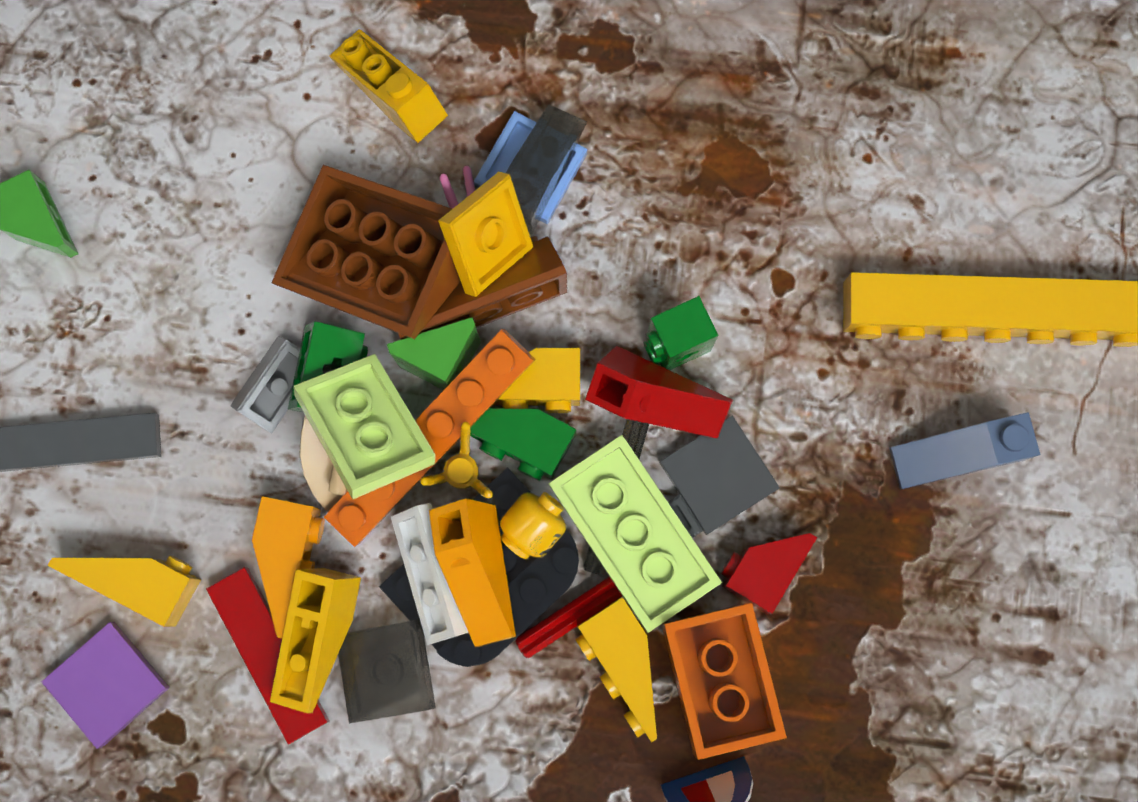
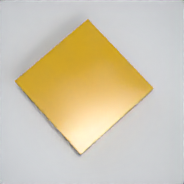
(486, 233)

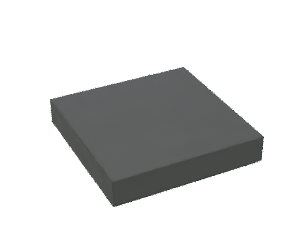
(719, 476)

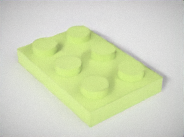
(364, 426)

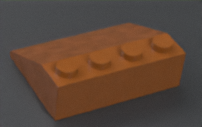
(370, 253)

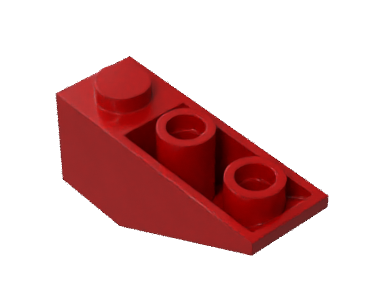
(656, 395)

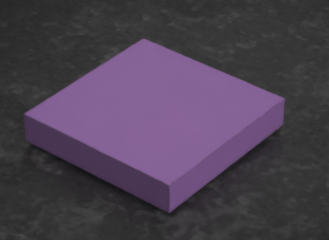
(105, 685)

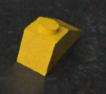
(145, 585)
(313, 634)

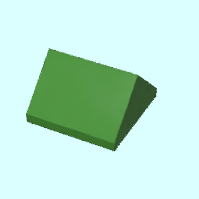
(438, 353)

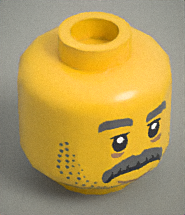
(532, 525)

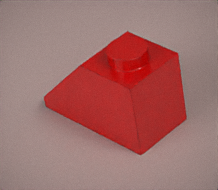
(766, 570)

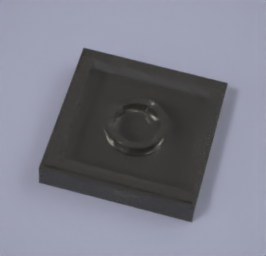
(386, 672)

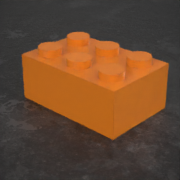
(723, 681)

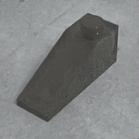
(543, 160)

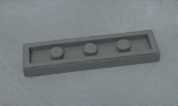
(80, 442)

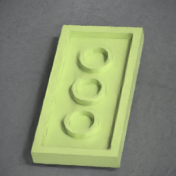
(635, 533)

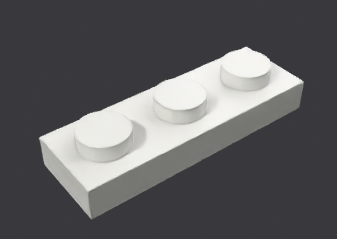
(430, 590)

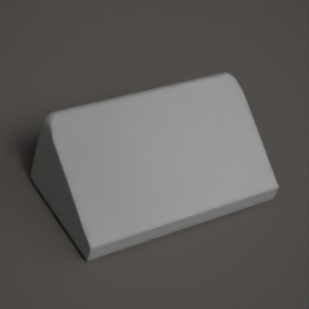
(269, 387)

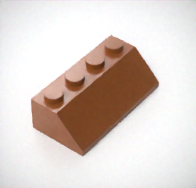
(525, 284)

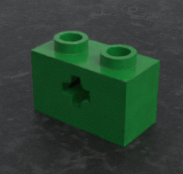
(680, 334)
(323, 346)

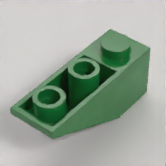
(525, 436)

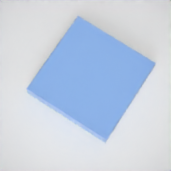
(508, 146)

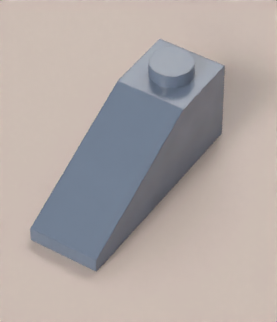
(965, 451)

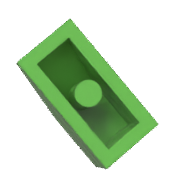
(32, 216)

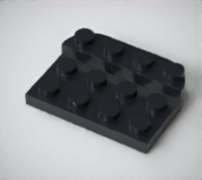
(531, 582)

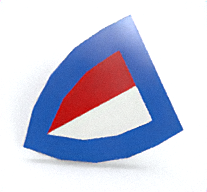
(720, 783)

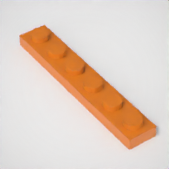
(461, 401)

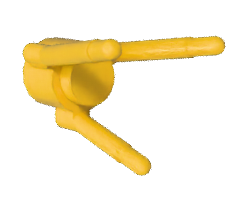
(461, 469)

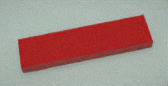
(255, 637)

